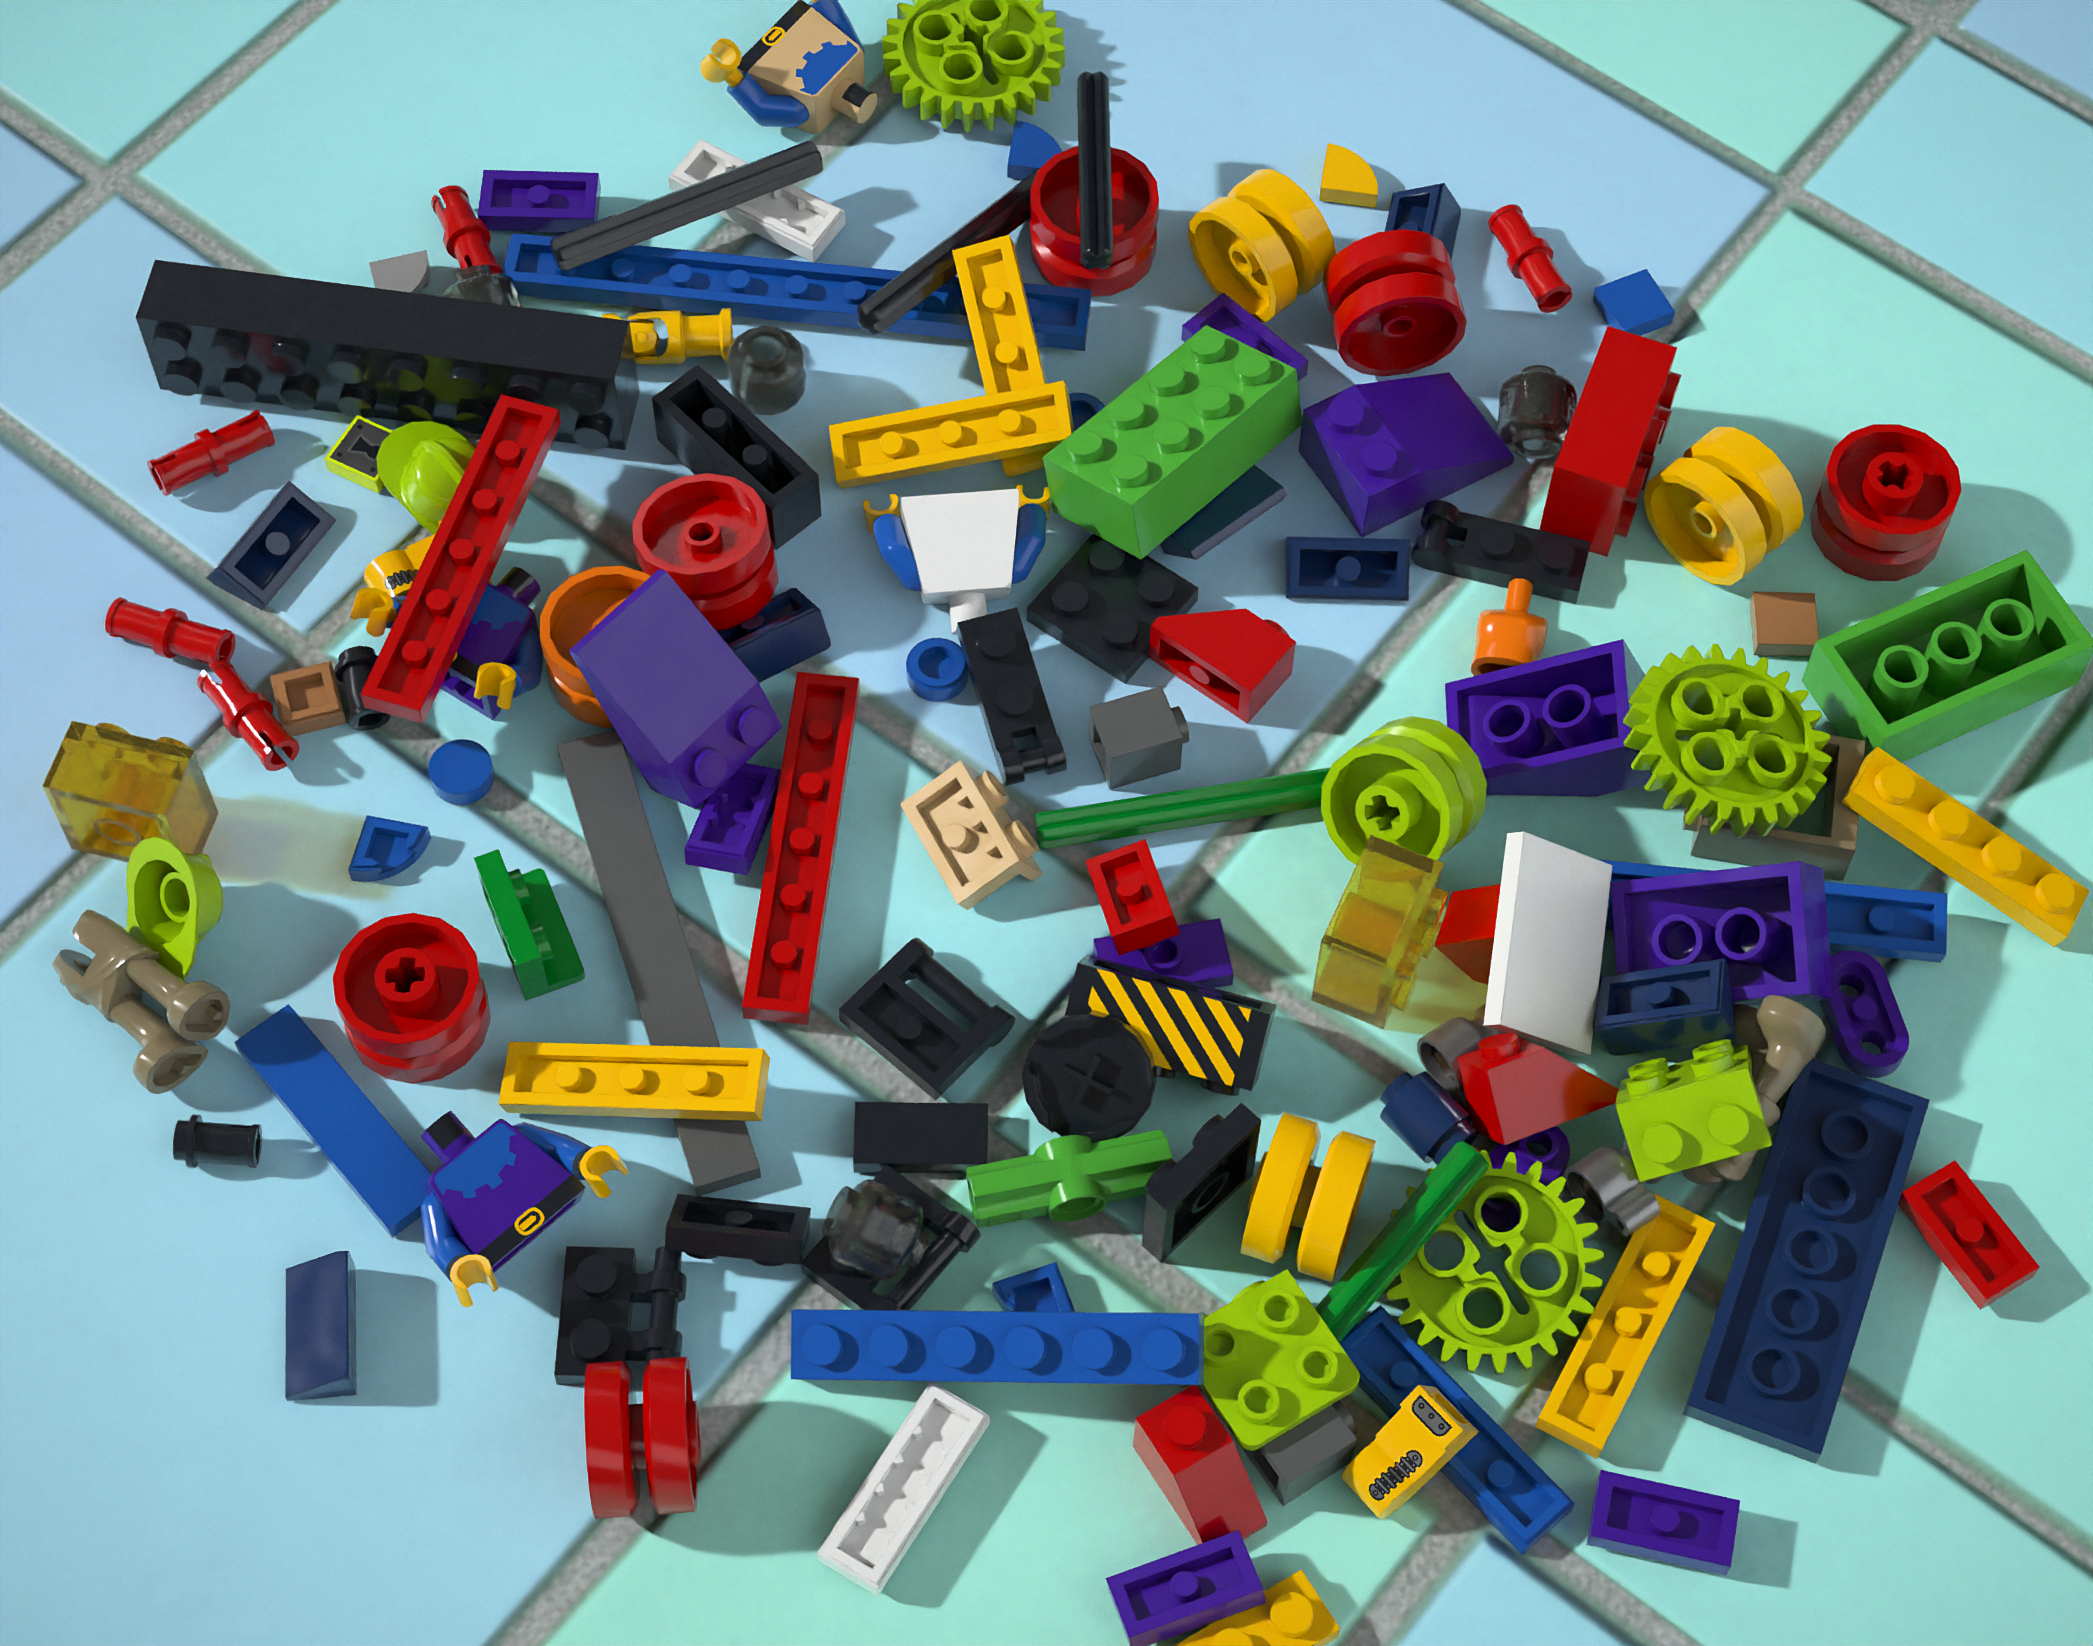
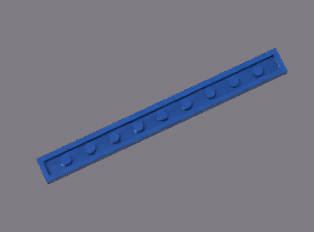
(772, 290)

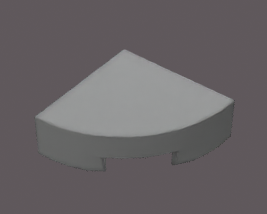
(402, 272)

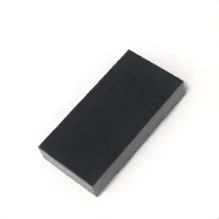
(920, 1137)

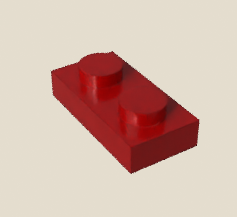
(1132, 897)
(1967, 1234)

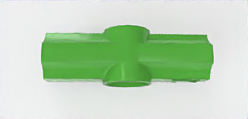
(1065, 1178)

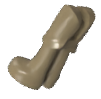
(115, 987)
(1781, 1043)

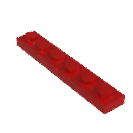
(461, 559)
(801, 849)

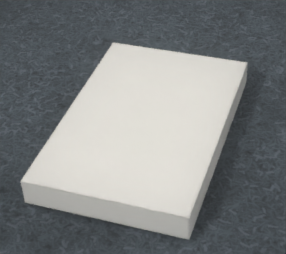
(1548, 944)

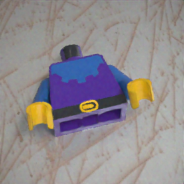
(500, 647)
(501, 1193)

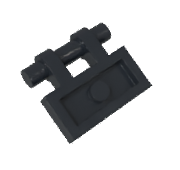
(599, 1304)

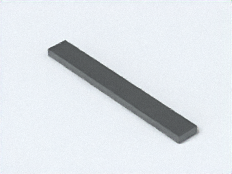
(651, 941)

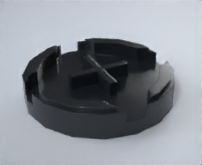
(1089, 1076)

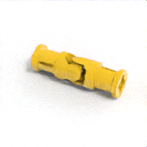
(686, 336)

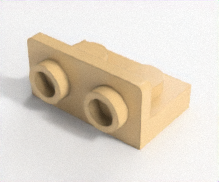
(971, 833)

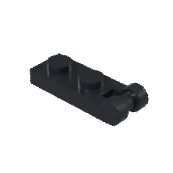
(1500, 552)
(1010, 695)

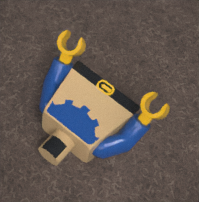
(798, 71)

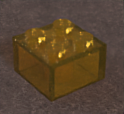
(126, 789)
(1380, 933)

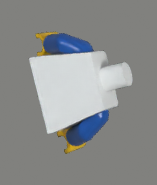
(961, 545)

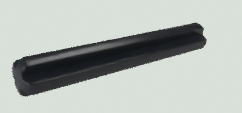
(1094, 170)

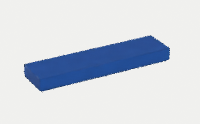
(337, 1118)
(1491, 1466)

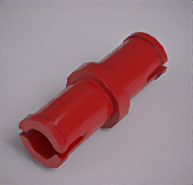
(464, 234)
(1530, 258)
(211, 452)
(169, 632)
(248, 715)

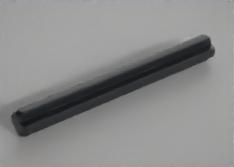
(686, 205)
(938, 264)

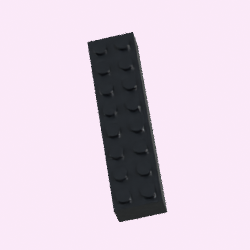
(384, 352)

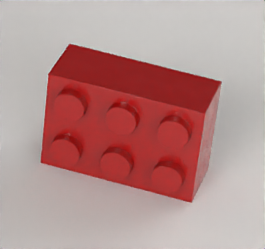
(1612, 440)

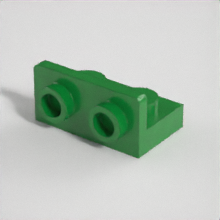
(529, 926)

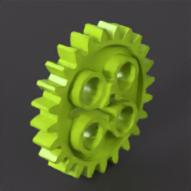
(946, 75)
(1727, 741)
(1543, 1229)

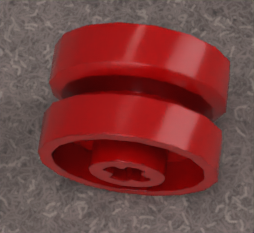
(1057, 223)
(1394, 303)
(1885, 502)
(712, 543)
(412, 998)
(647, 1437)

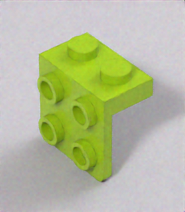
(1691, 1110)
(1272, 1361)

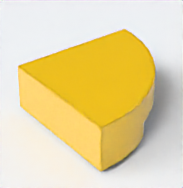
(1347, 178)

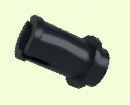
(353, 672)
(216, 1143)

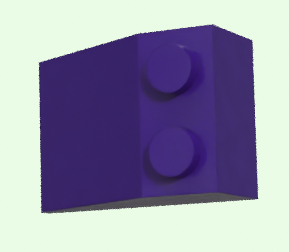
(1398, 446)
(675, 692)
(1552, 723)
(1757, 918)

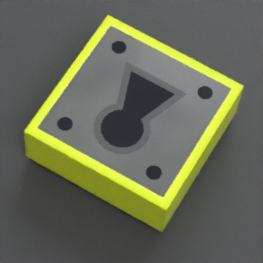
(356, 453)

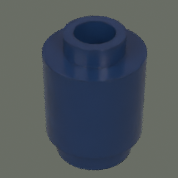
(1426, 1116)

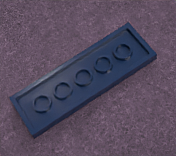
(1807, 1260)

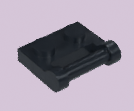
(914, 1032)
(856, 1289)

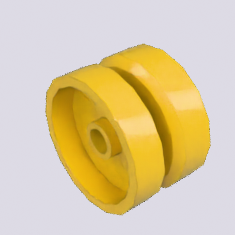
(1262, 243)
(1723, 505)
(1300, 1195)

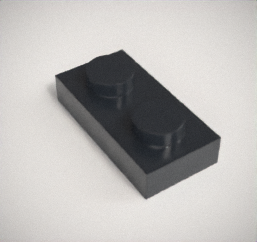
(737, 1230)

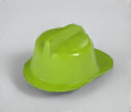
(423, 468)
(171, 901)

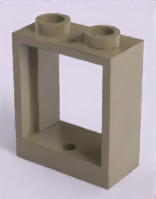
(1829, 851)

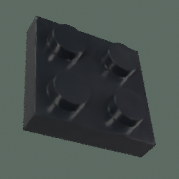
(1107, 604)
(1190, 1191)

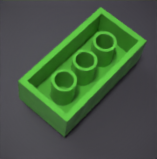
(1173, 441)
(1949, 660)

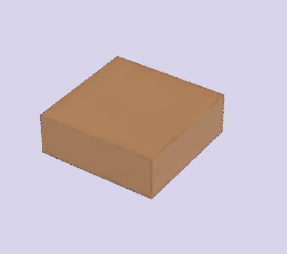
(1783, 623)
(308, 699)

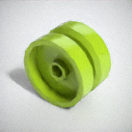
(1407, 786)

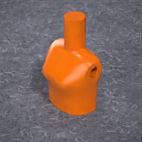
(1509, 634)

